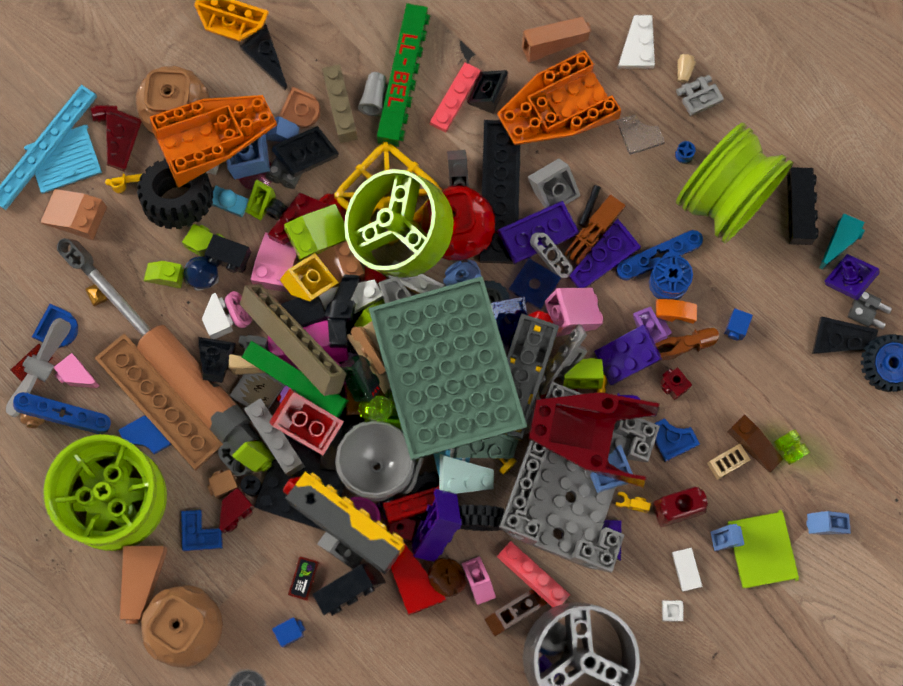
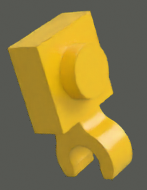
(637, 504)

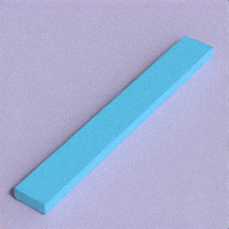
(45, 145)

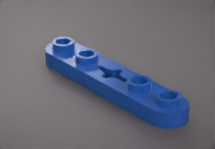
(643, 263)
(42, 408)

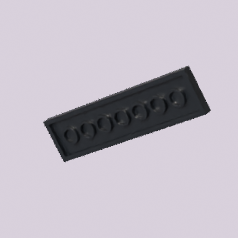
(500, 185)

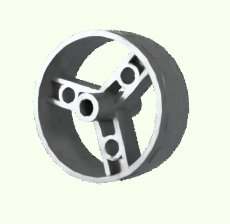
(581, 659)

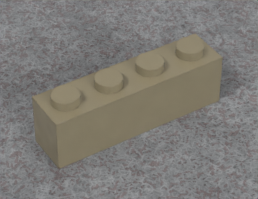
(339, 103)

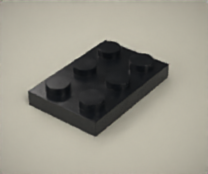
(305, 151)

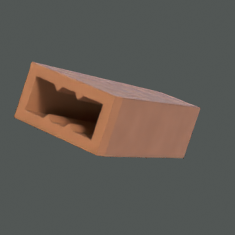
(554, 37)
(139, 578)

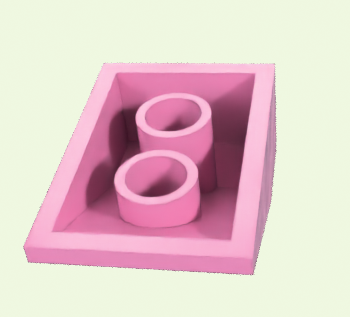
(272, 263)

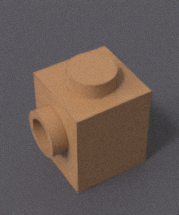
(222, 483)

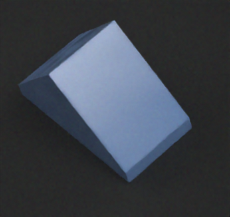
(283, 130)

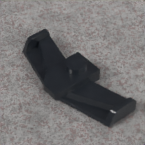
(341, 310)

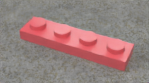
(455, 97)
(533, 575)

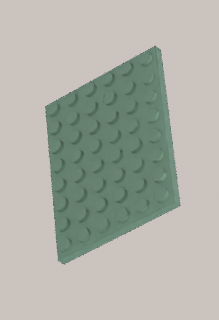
(447, 368)

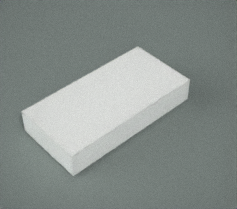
(686, 569)

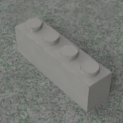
(274, 438)

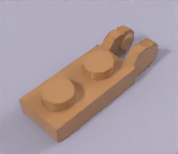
(369, 349)

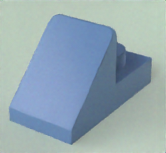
(727, 537)

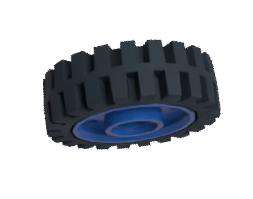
(877, 363)

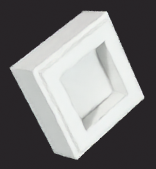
(672, 611)

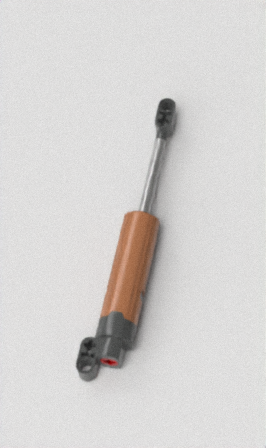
(176, 367)

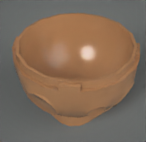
(151, 95)
(198, 629)

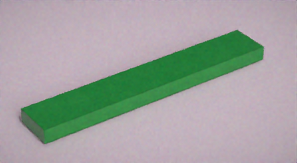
(292, 378)

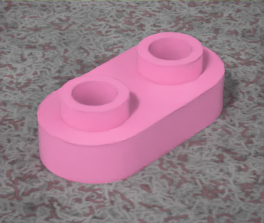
(237, 313)

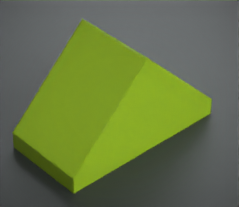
(259, 200)

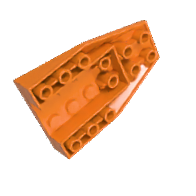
(559, 103)
(209, 132)

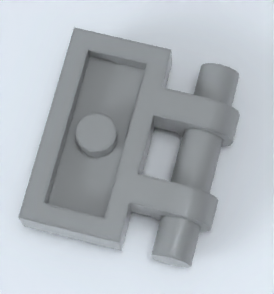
(701, 100)

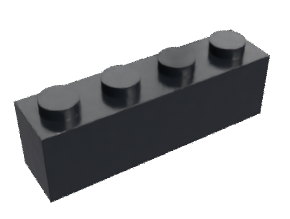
(802, 206)

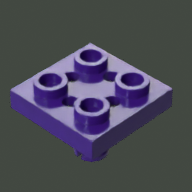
(854, 272)

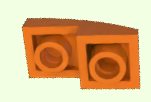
(676, 309)

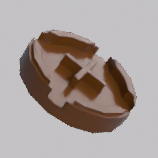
(447, 577)

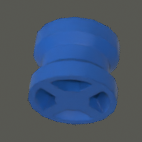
(687, 148)

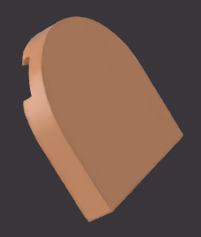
(301, 108)

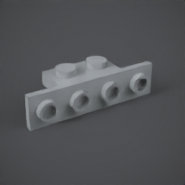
(566, 358)

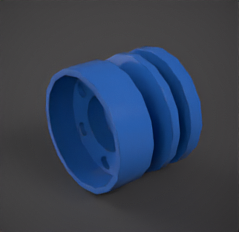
(670, 288)

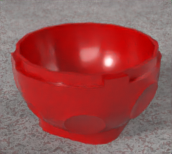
(472, 222)

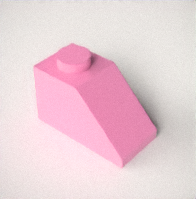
(74, 373)
(478, 580)

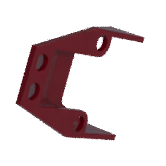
(583, 429)

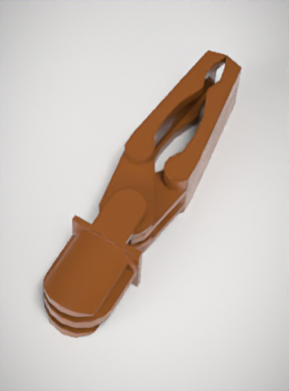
(600, 222)
(699, 339)

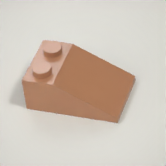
(74, 213)
(341, 262)

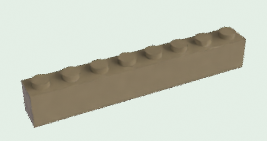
(293, 339)

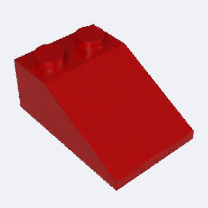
(306, 422)

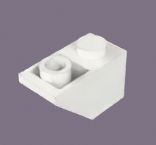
(215, 318)

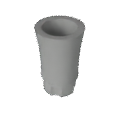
(373, 95)

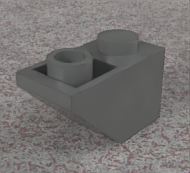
(457, 168)

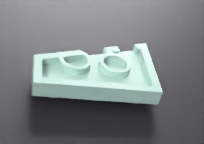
(462, 476)

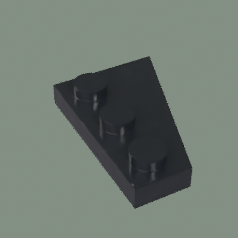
(841, 336)
(215, 358)

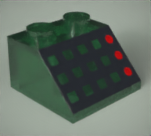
(360, 379)

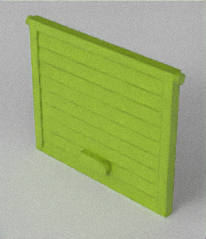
(765, 552)

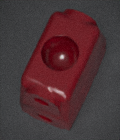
(680, 506)

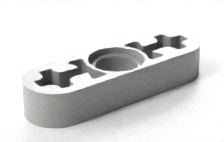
(559, 257)

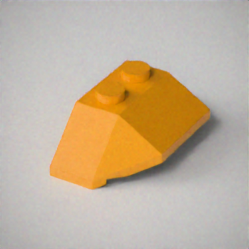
(230, 18)

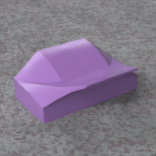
(657, 327)

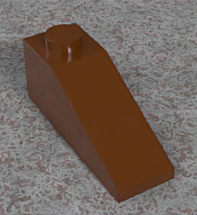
(755, 443)
(514, 612)

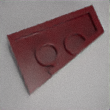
(120, 137)
(300, 206)

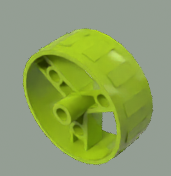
(366, 237)

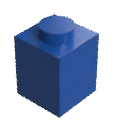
(738, 324)
(289, 631)

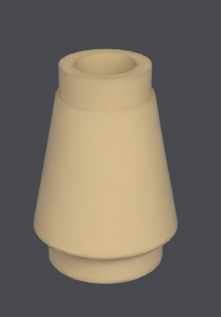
(685, 67)

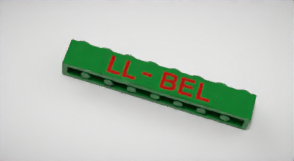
(402, 75)

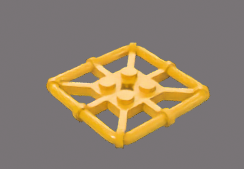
(361, 168)

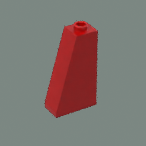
(414, 583)

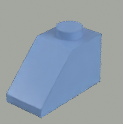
(828, 523)

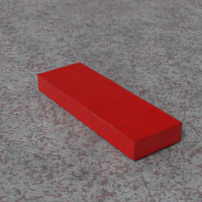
(409, 505)

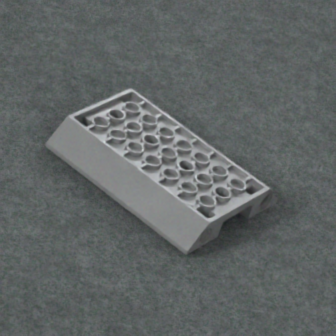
(541, 506)

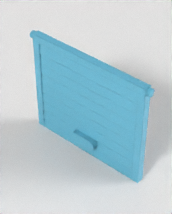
(69, 162)

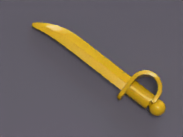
(121, 182)

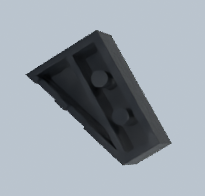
(348, 588)

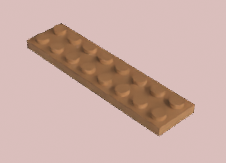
(159, 402)

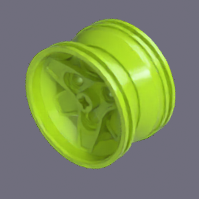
(733, 182)
(106, 494)

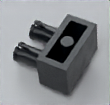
(228, 254)

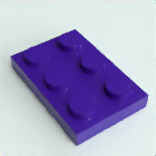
(628, 355)

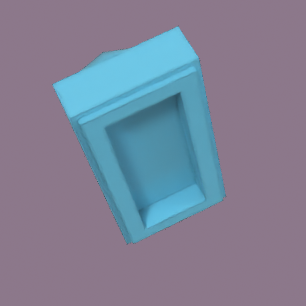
(229, 201)

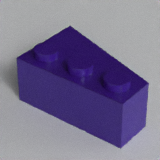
(438, 527)

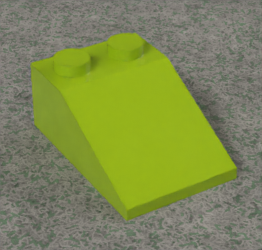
(316, 231)

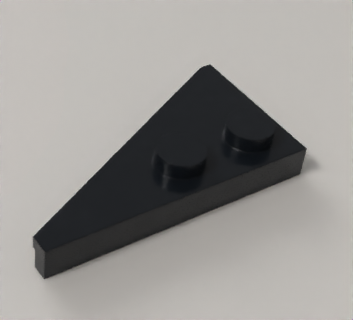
(262, 52)

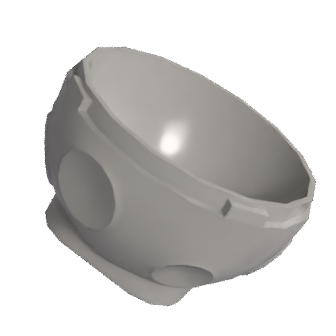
(371, 445)

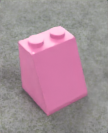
(574, 307)

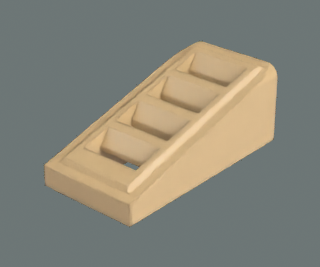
(241, 366)
(716, 469)

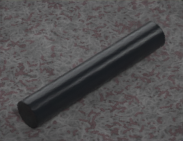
(590, 204)

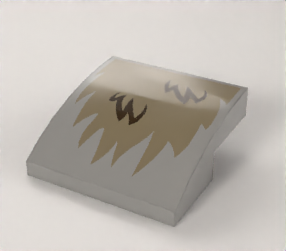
(256, 386)

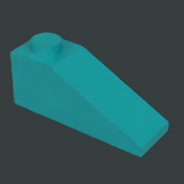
(845, 235)

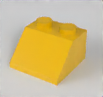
(308, 278)

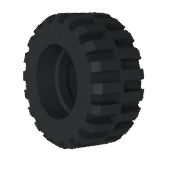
(176, 211)

